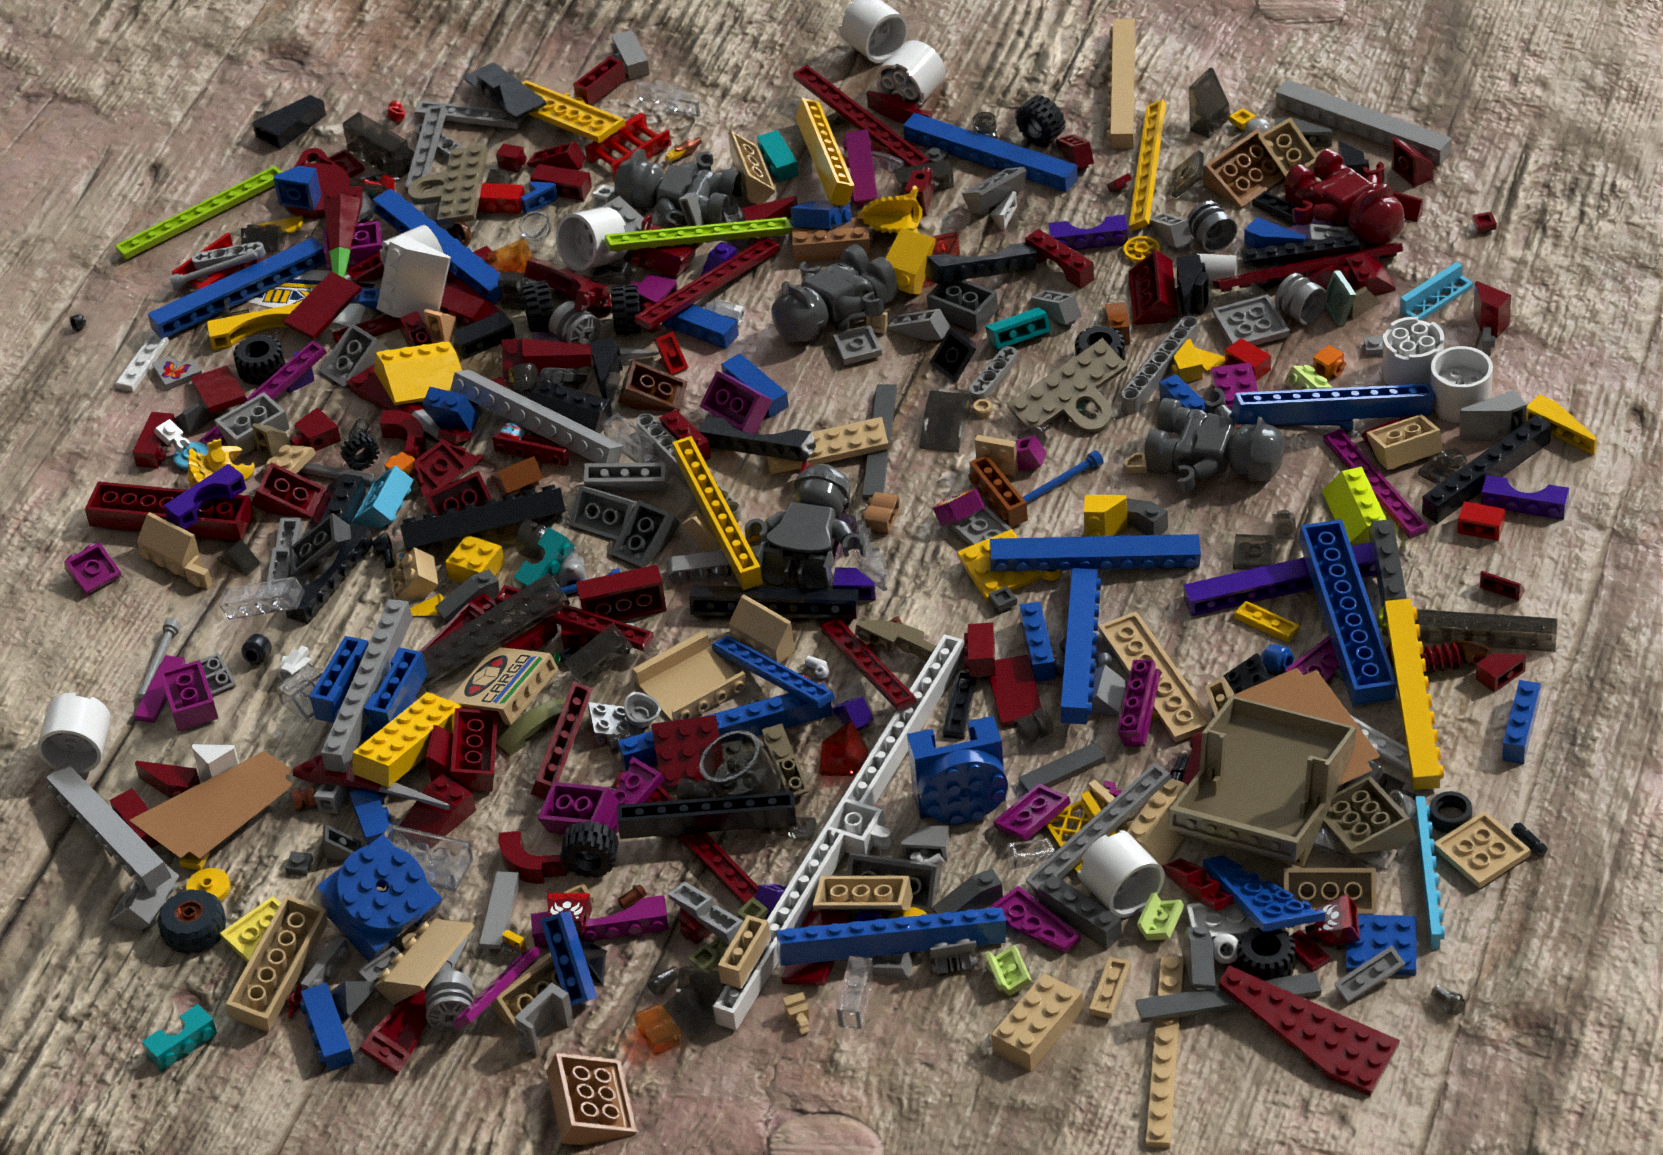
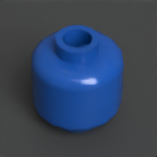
(1277, 658)

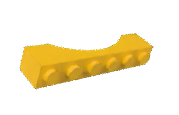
(230, 330)

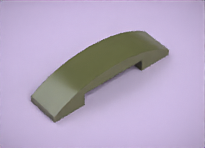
(532, 721)
(710, 956)

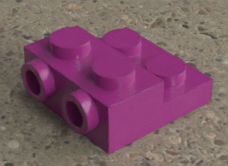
(91, 568)

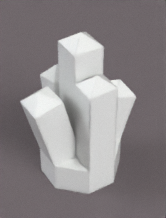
(726, 308)
(293, 662)

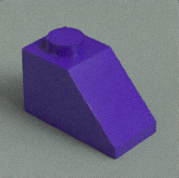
(718, 255)
(854, 579)
(854, 711)
(769, 896)

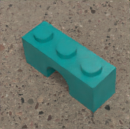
(556, 548)
(167, 1049)

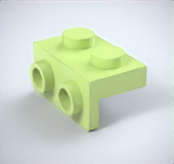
(1305, 378)
(1159, 917)
(1008, 970)

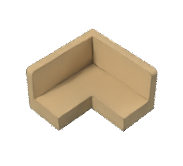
(701, 532)

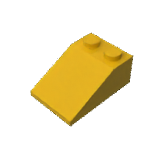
(909, 259)

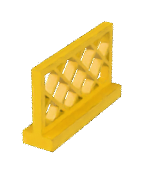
(1090, 810)

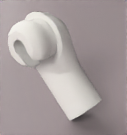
(820, 666)
(936, 859)

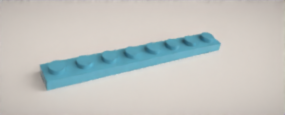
(1429, 878)

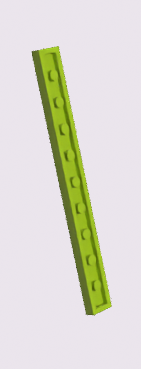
(197, 213)
(697, 234)

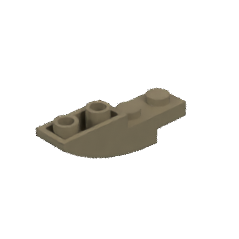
(889, 635)
(785, 760)

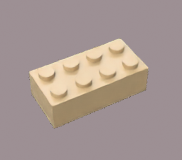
(1037, 1022)

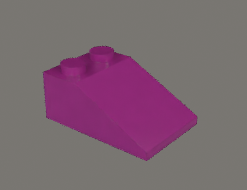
(189, 695)

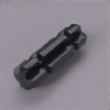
(1529, 839)

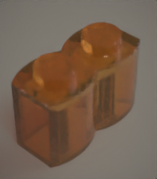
(657, 1029)

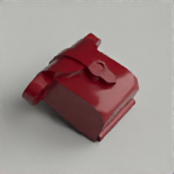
(665, 259)

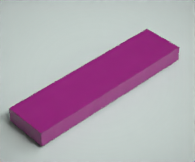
(155, 695)

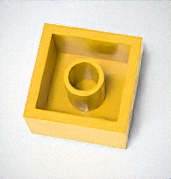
(473, 557)

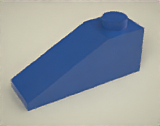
(1264, 233)

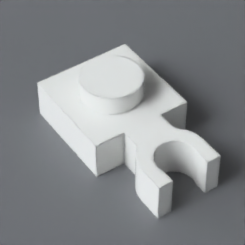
(170, 433)

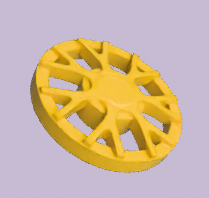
(1140, 248)

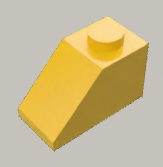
(1187, 363)

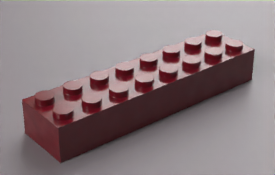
(128, 504)

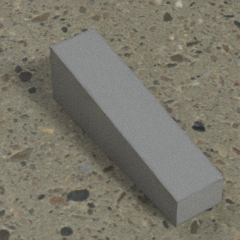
(691, 209)

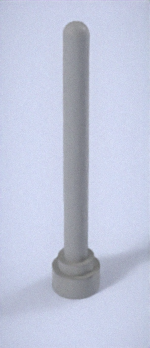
(179, 280)
(170, 629)

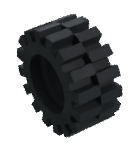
(354, 445)

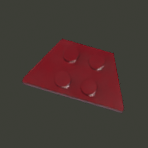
(443, 466)

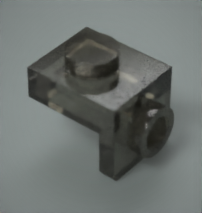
(498, 176)
(1284, 524)

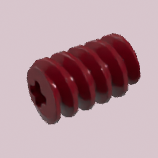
(1442, 656)

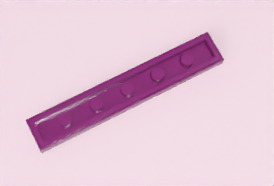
(496, 987)

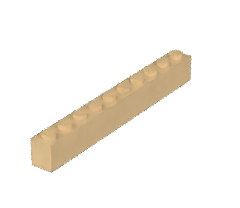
(1121, 84)

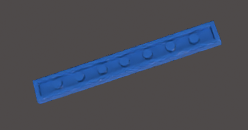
(773, 672)

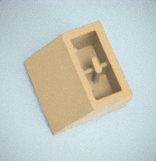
(414, 576)

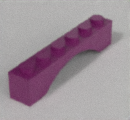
(643, 917)

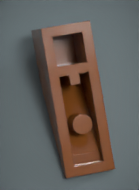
(1118, 319)

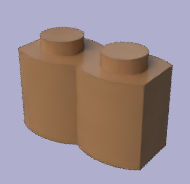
(881, 512)

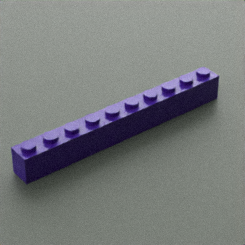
(1261, 583)

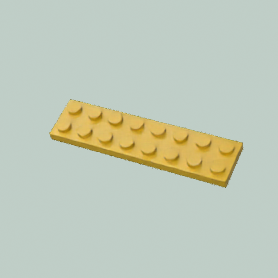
(575, 115)

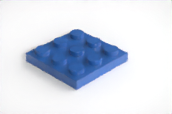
(1378, 934)

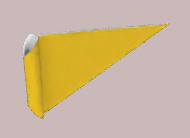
(291, 225)
(1210, 359)
(427, 607)

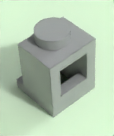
(330, 797)

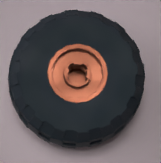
(191, 921)

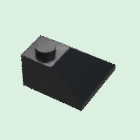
(953, 354)

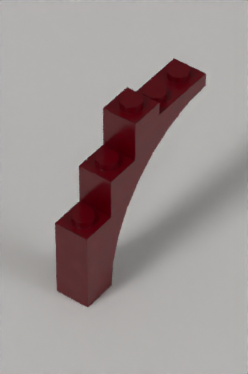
(568, 282)

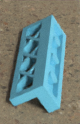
(1430, 291)

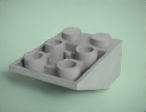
(1492, 418)

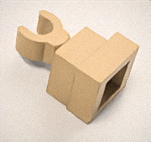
(797, 1011)

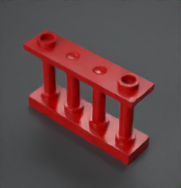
(632, 128)
(223, 242)

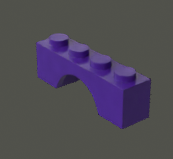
(1110, 232)
(221, 484)
(1548, 502)

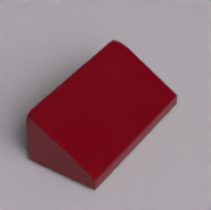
(1412, 206)
(1501, 585)

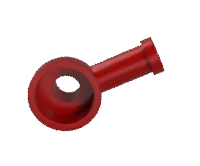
(385, 180)

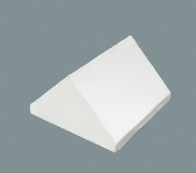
(214, 759)

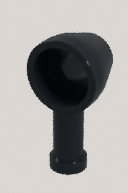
(383, 545)

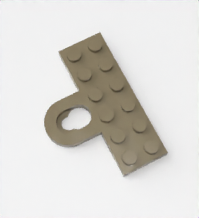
(460, 185)
(1068, 386)

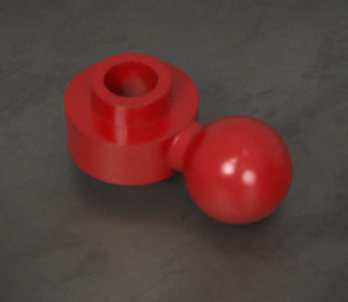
(395, 111)

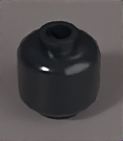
(256, 649)

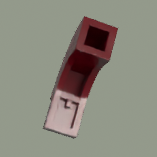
(406, 427)
(530, 867)

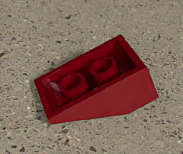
(287, 493)
(438, 820)

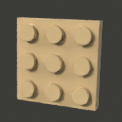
(1482, 849)

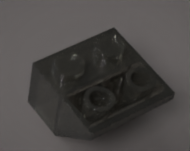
(271, 236)

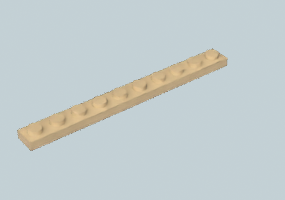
(1164, 1059)

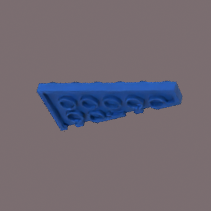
(1262, 901)

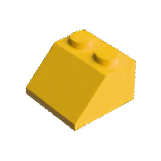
(1105, 515)

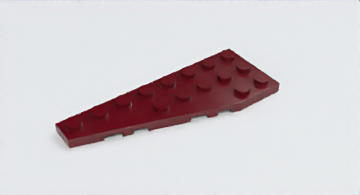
(1332, 1041)

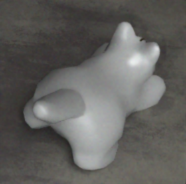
(572, 569)

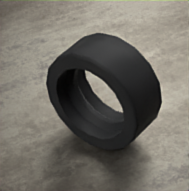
(1449, 799)

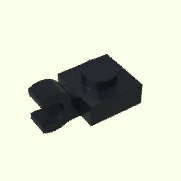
(1391, 783)

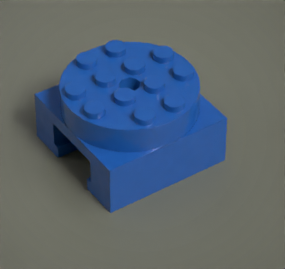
(393, 696)
(959, 779)
(375, 917)

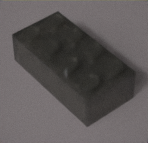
(377, 145)

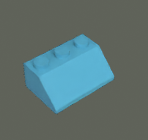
(383, 499)

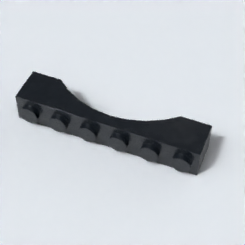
(951, 268)
(788, 445)
(319, 591)

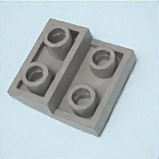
(217, 674)

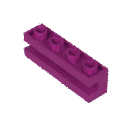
(861, 167)
(1139, 703)

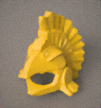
(893, 213)
(216, 458)

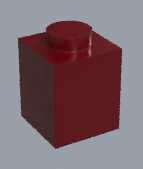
(511, 157)

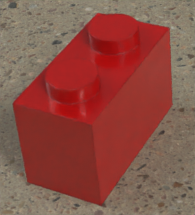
(1246, 352)
(1481, 521)

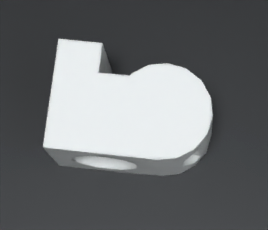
(603, 196)

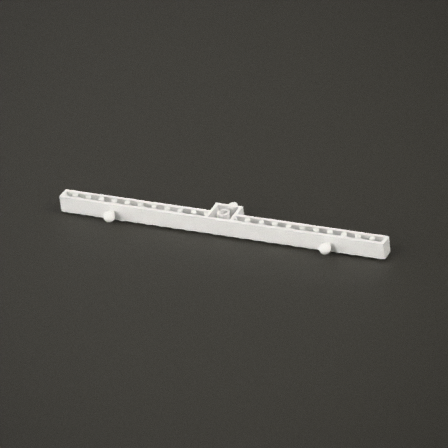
(851, 828)

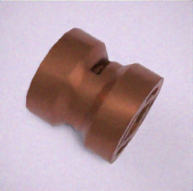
(304, 797)

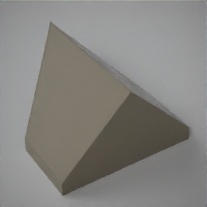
(1363, 302)

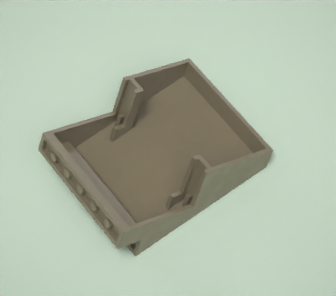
(1264, 780)

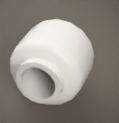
(1228, 956)

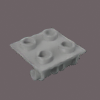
(607, 720)
(942, 952)

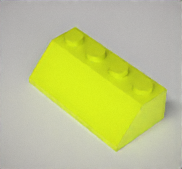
(1353, 501)

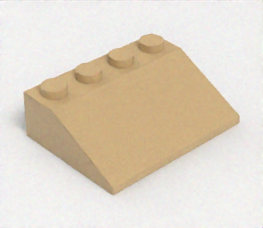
(421, 958)

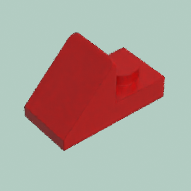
(671, 354)

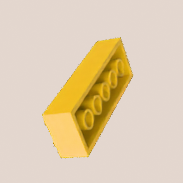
(403, 740)

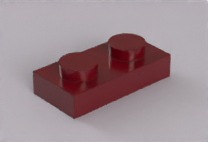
(454, 435)

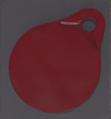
(329, 176)

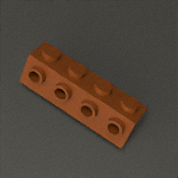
(998, 491)

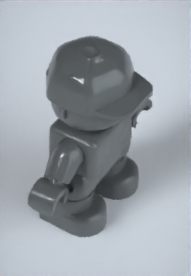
(646, 186)
(833, 294)
(1210, 443)
(807, 530)

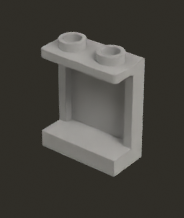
(541, 1015)

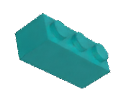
(777, 156)
(1017, 328)

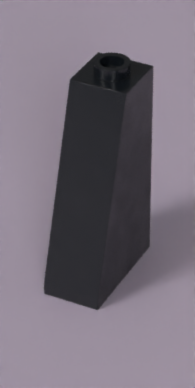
(290, 121)

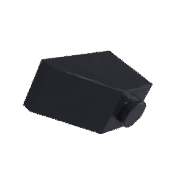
(1353, 157)

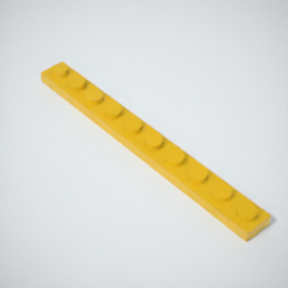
(1147, 165)

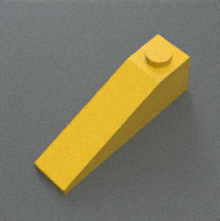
(1563, 424)

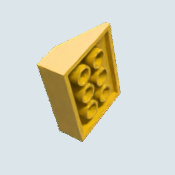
(412, 370)

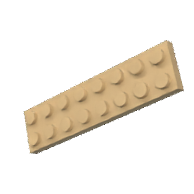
(1175, 701)

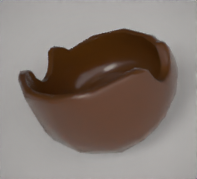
(461, 232)

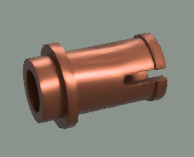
(632, 896)

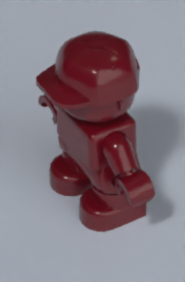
(1345, 198)

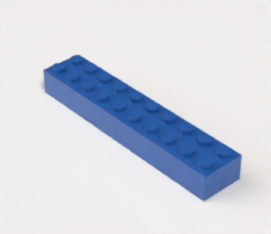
(1347, 613)

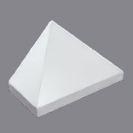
(1005, 210)

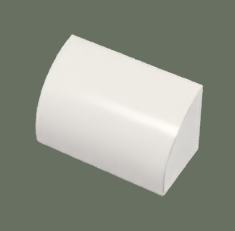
(1219, 266)

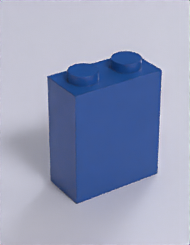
(820, 214)
(450, 409)

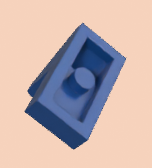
(539, 196)

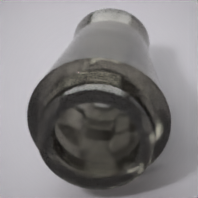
(662, 981)
(1450, 1001)

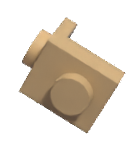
(197, 574)

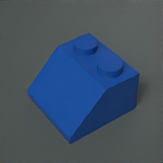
(298, 188)

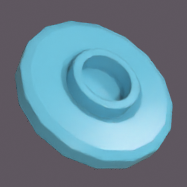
(181, 460)

